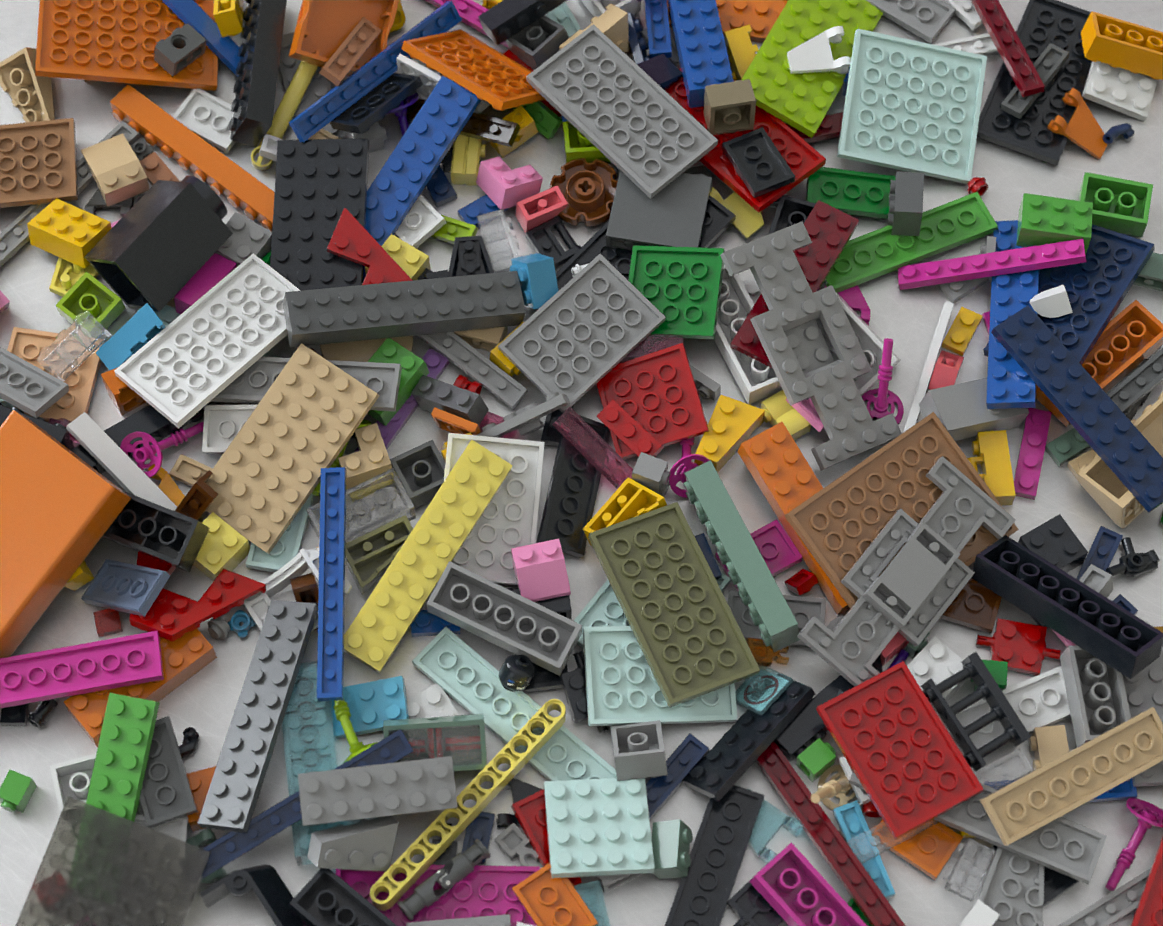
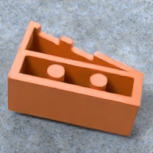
(121, 395)

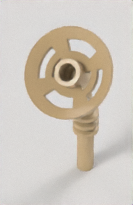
(838, 788)

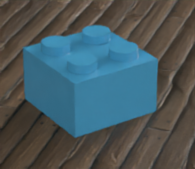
(536, 278)

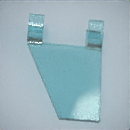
(766, 826)

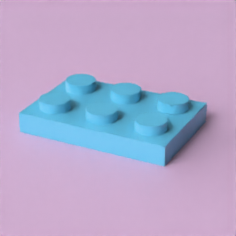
(372, 704)

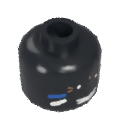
(516, 673)

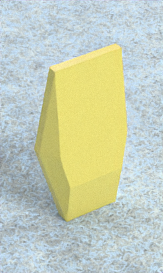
(66, 275)

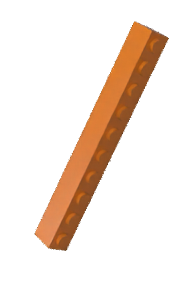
(195, 155)

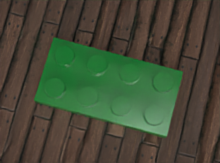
(851, 191)

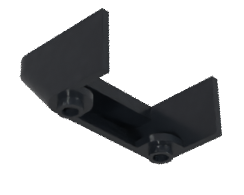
(266, 885)

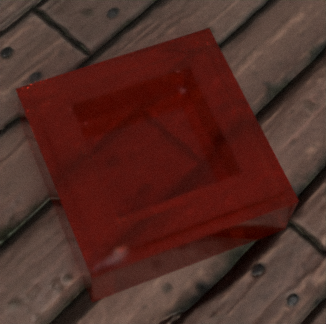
(107, 622)

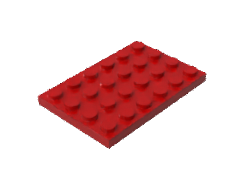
(899, 750)

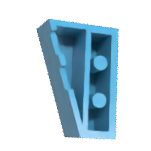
(130, 337)

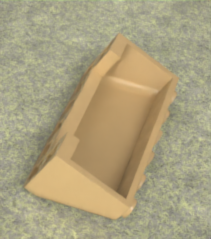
(1106, 486)

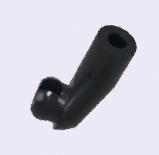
(189, 741)

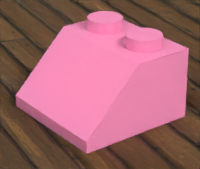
(541, 570)

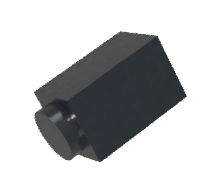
(161, 242)

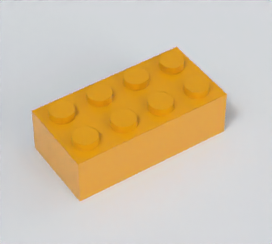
(1123, 45)

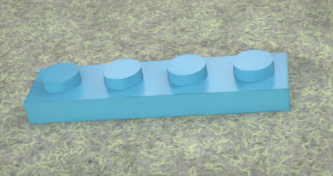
(851, 825)

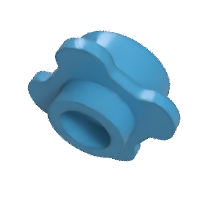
(241, 616)

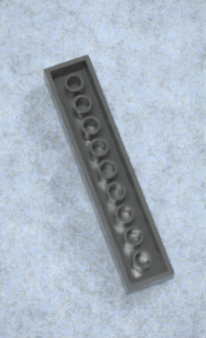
(403, 308)

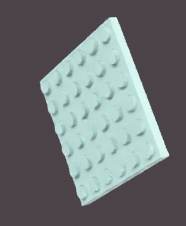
(912, 106)

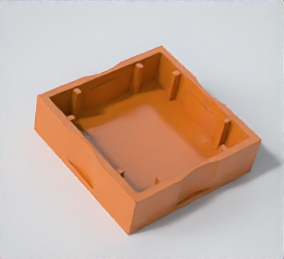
(327, 23)

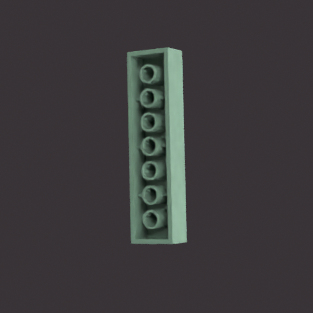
(741, 557)

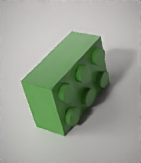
(1117, 203)
(1053, 220)
(412, 370)

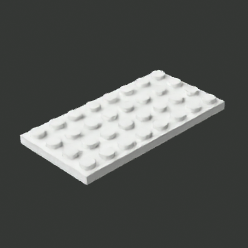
(210, 342)

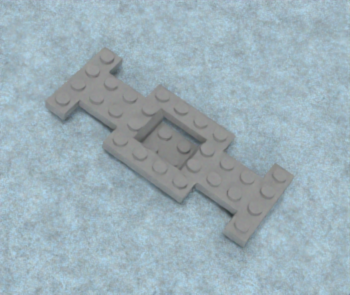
(800, 351)
(916, 582)

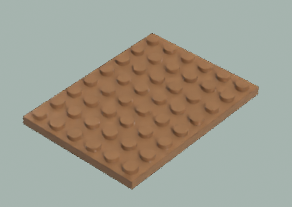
(855, 507)

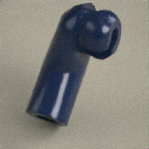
(1124, 129)

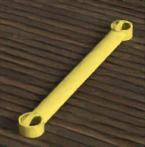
(287, 108)

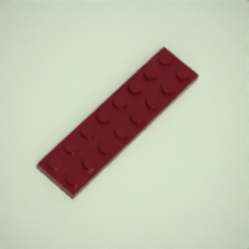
(829, 234)

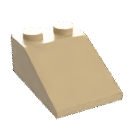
(116, 169)

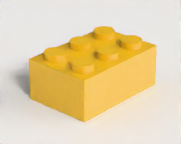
(67, 231)

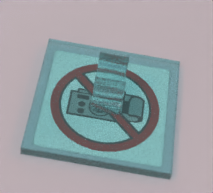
(762, 690)

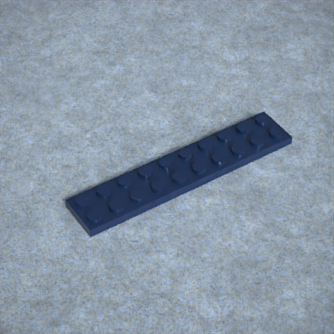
(1084, 405)

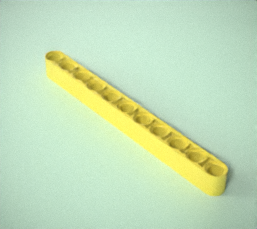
(467, 815)

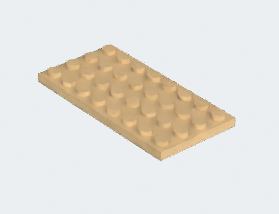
(284, 446)

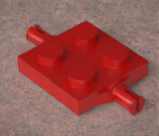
(1019, 645)

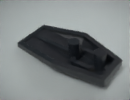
(661, 71)
(469, 257)

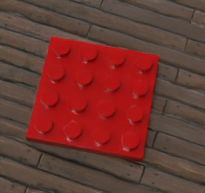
(658, 395)

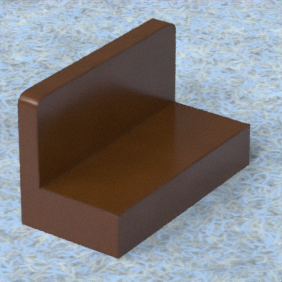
(198, 498)

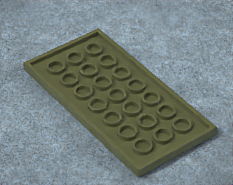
(673, 604)

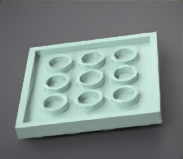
(598, 827)

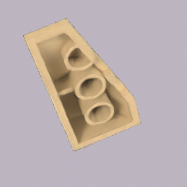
(29, 92)

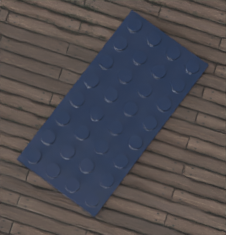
(1094, 288)

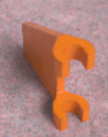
(1082, 127)

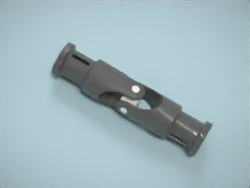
(450, 874)

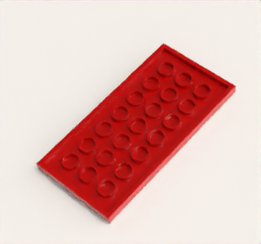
(796, 151)

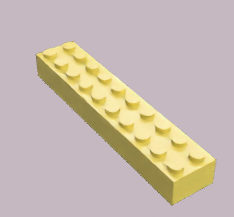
(425, 556)

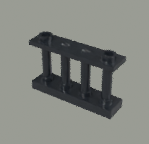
(987, 690)

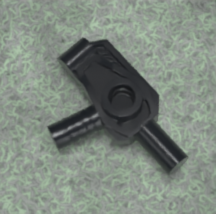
(1134, 563)

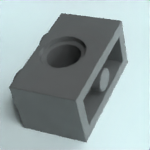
(191, 47)

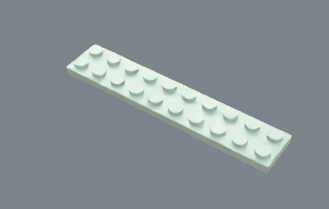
(479, 690)

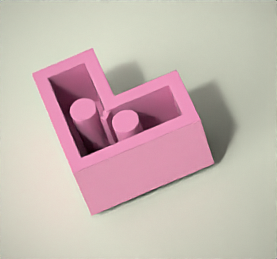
(505, 185)

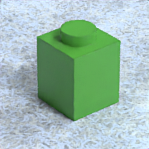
(816, 759)
(16, 791)

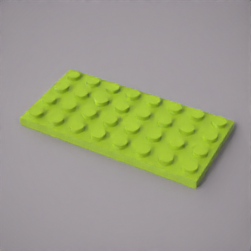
(805, 97)

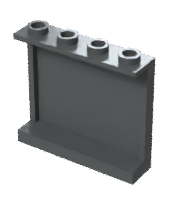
(667, 219)

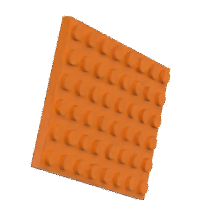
(115, 43)

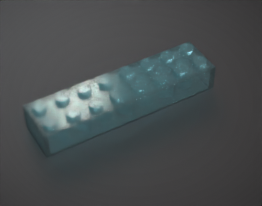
(308, 746)

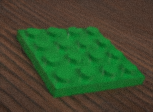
(681, 285)

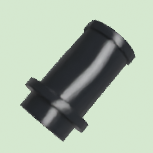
(41, 712)

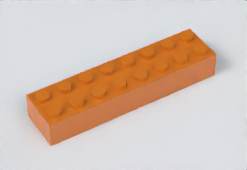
(787, 483)

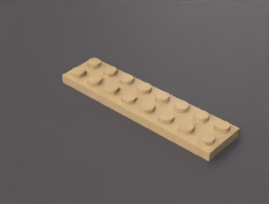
(1076, 777)

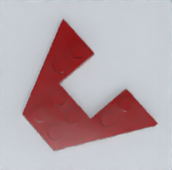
(357, 245)
(176, 614)

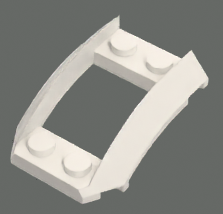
(259, 603)

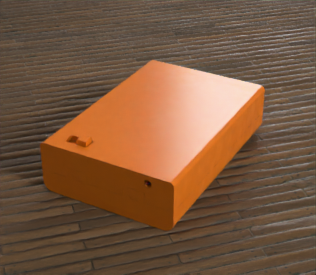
(49, 522)

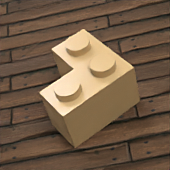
(369, 460)

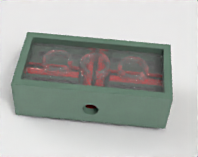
(443, 737)

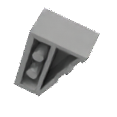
(355, 846)

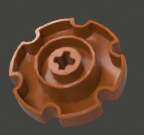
(588, 191)

